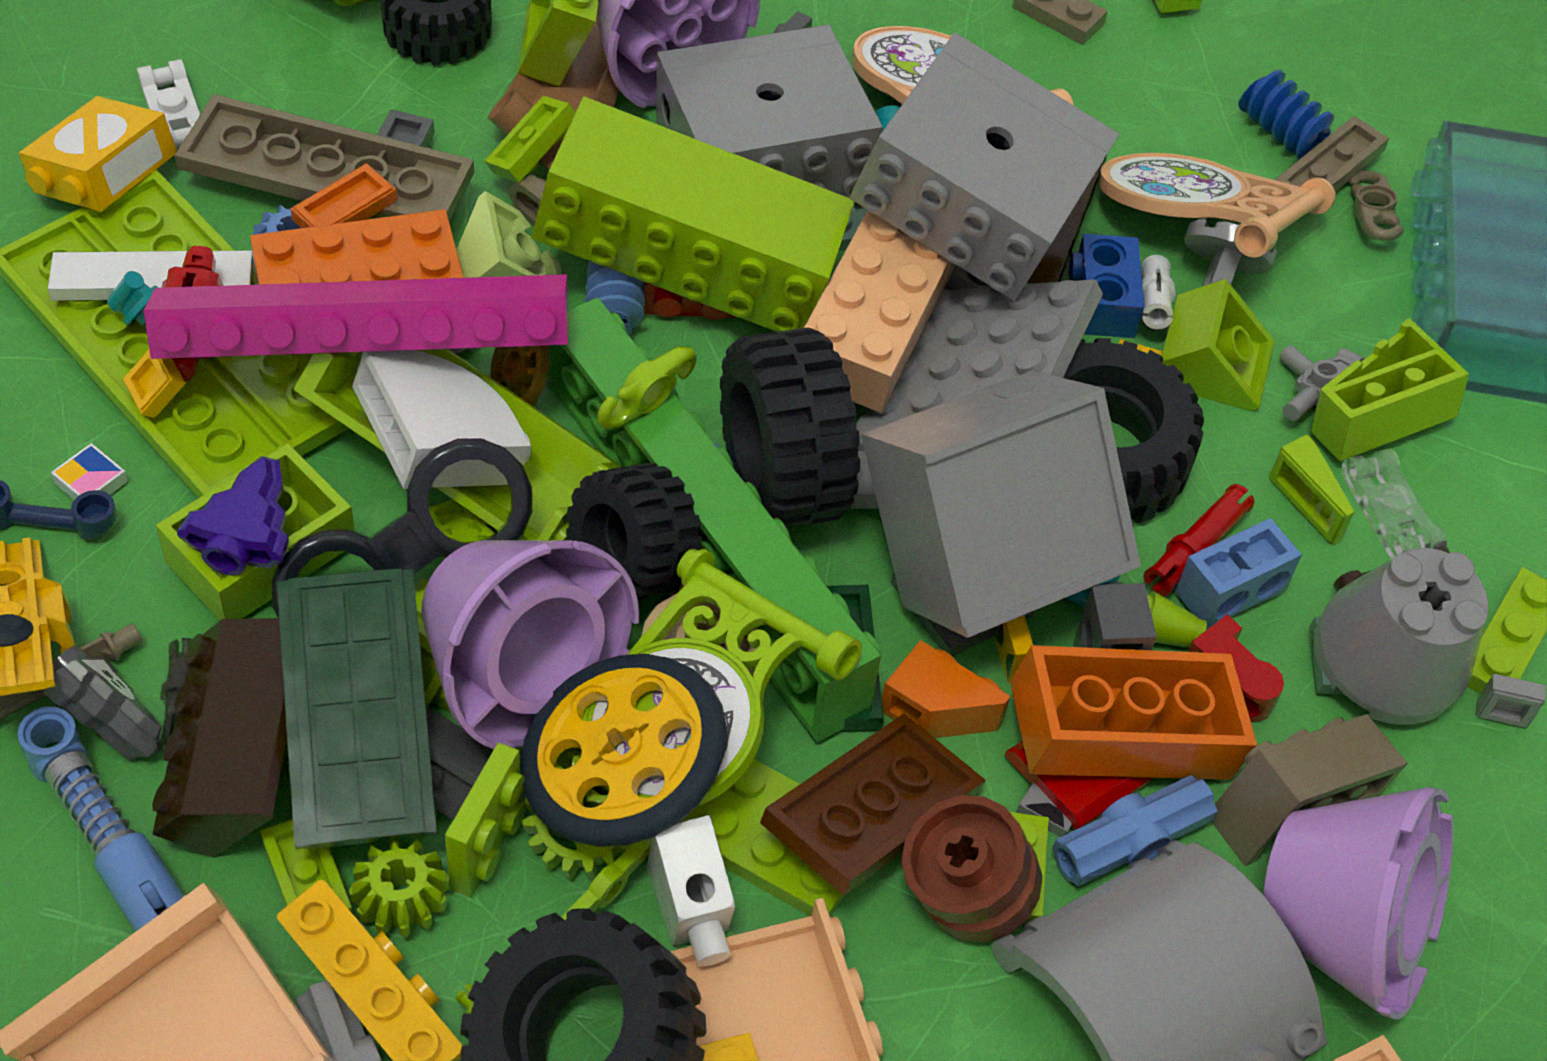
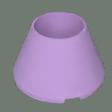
(518, 623)
(1366, 890)

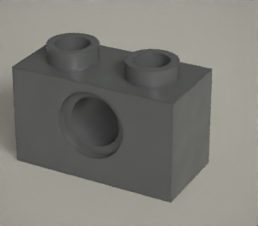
(1116, 618)

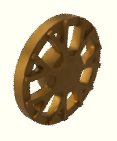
(519, 368)

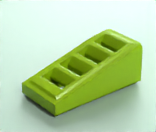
(1312, 487)

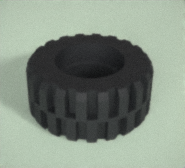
(1153, 407)
(791, 424)
(562, 960)

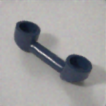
(89, 515)

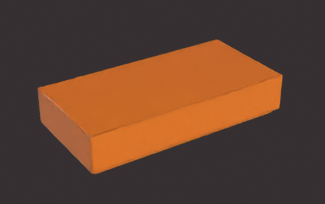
(346, 200)

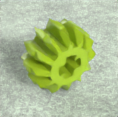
(399, 867)

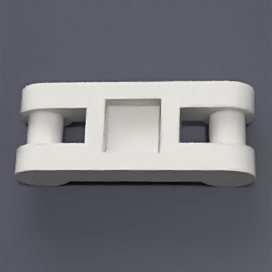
(175, 102)

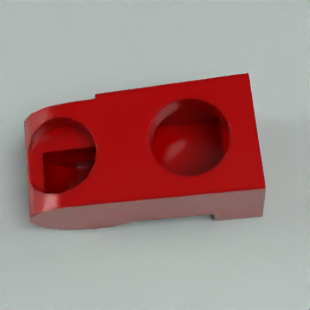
(1258, 679)

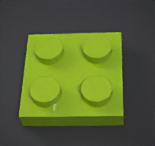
(483, 821)

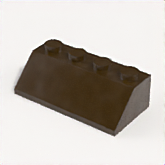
(225, 738)

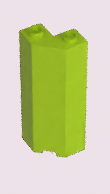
(555, 461)

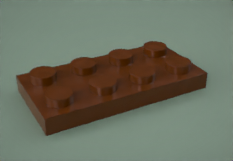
(866, 801)

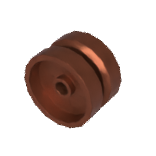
(972, 868)

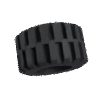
(437, 28)
(639, 520)

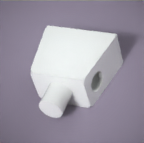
(692, 888)

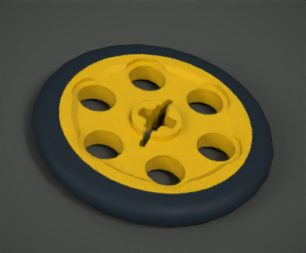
(623, 816)

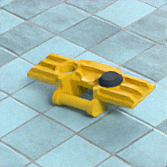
(30, 618)

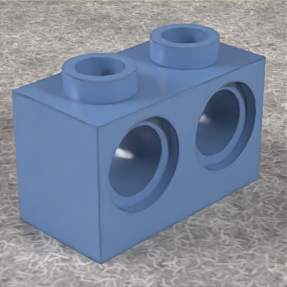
(1238, 572)

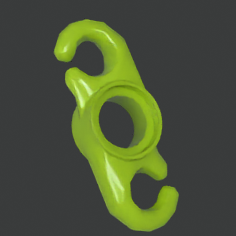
(646, 387)

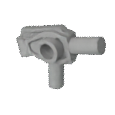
(1312, 377)

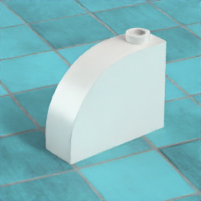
(429, 401)

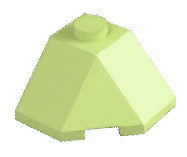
(498, 244)

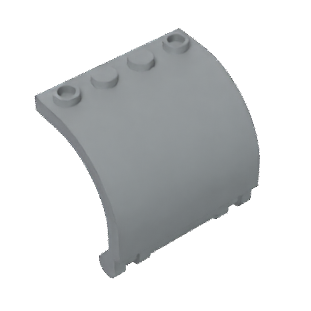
(1175, 965)

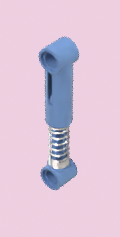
(123, 857)

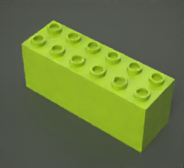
(691, 217)

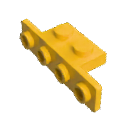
(367, 977)

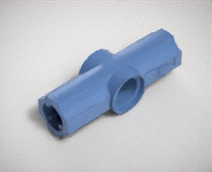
(1134, 829)

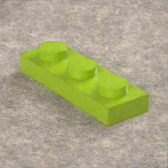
(1513, 631)

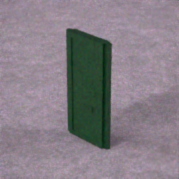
(355, 709)

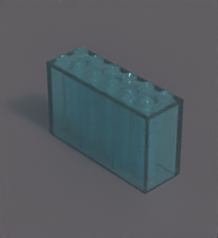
(1484, 256)

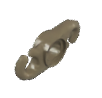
(1371, 216)

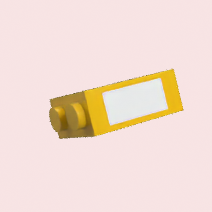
(98, 153)

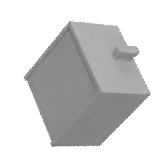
(1002, 501)

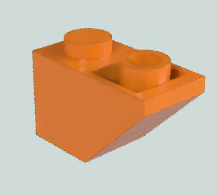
(943, 695)

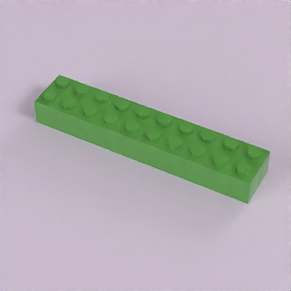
(730, 512)

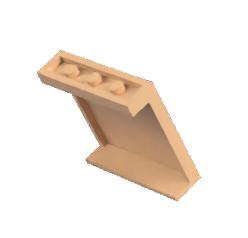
(788, 992)
(170, 993)

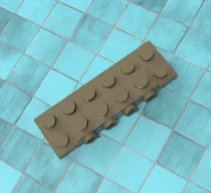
(305, 155)

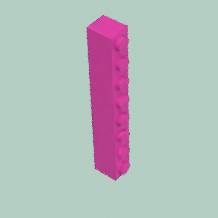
(357, 316)

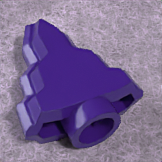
(242, 522)

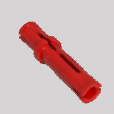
(1200, 535)

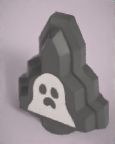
(104, 703)

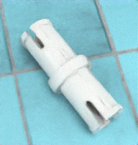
(1157, 292)

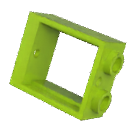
(554, 37)

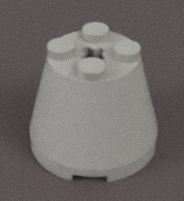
(1405, 635)

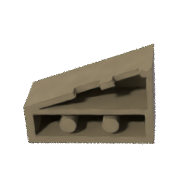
(1304, 772)

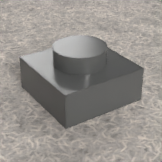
(407, 128)

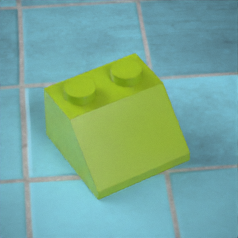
(1219, 346)

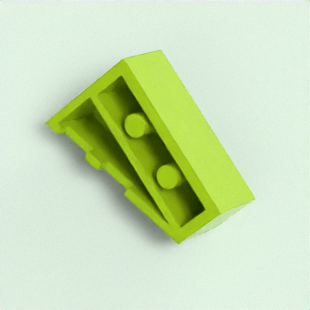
(1389, 394)

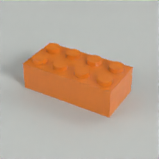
(359, 251)
(1131, 713)

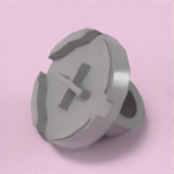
(1220, 248)

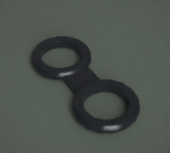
(413, 538)

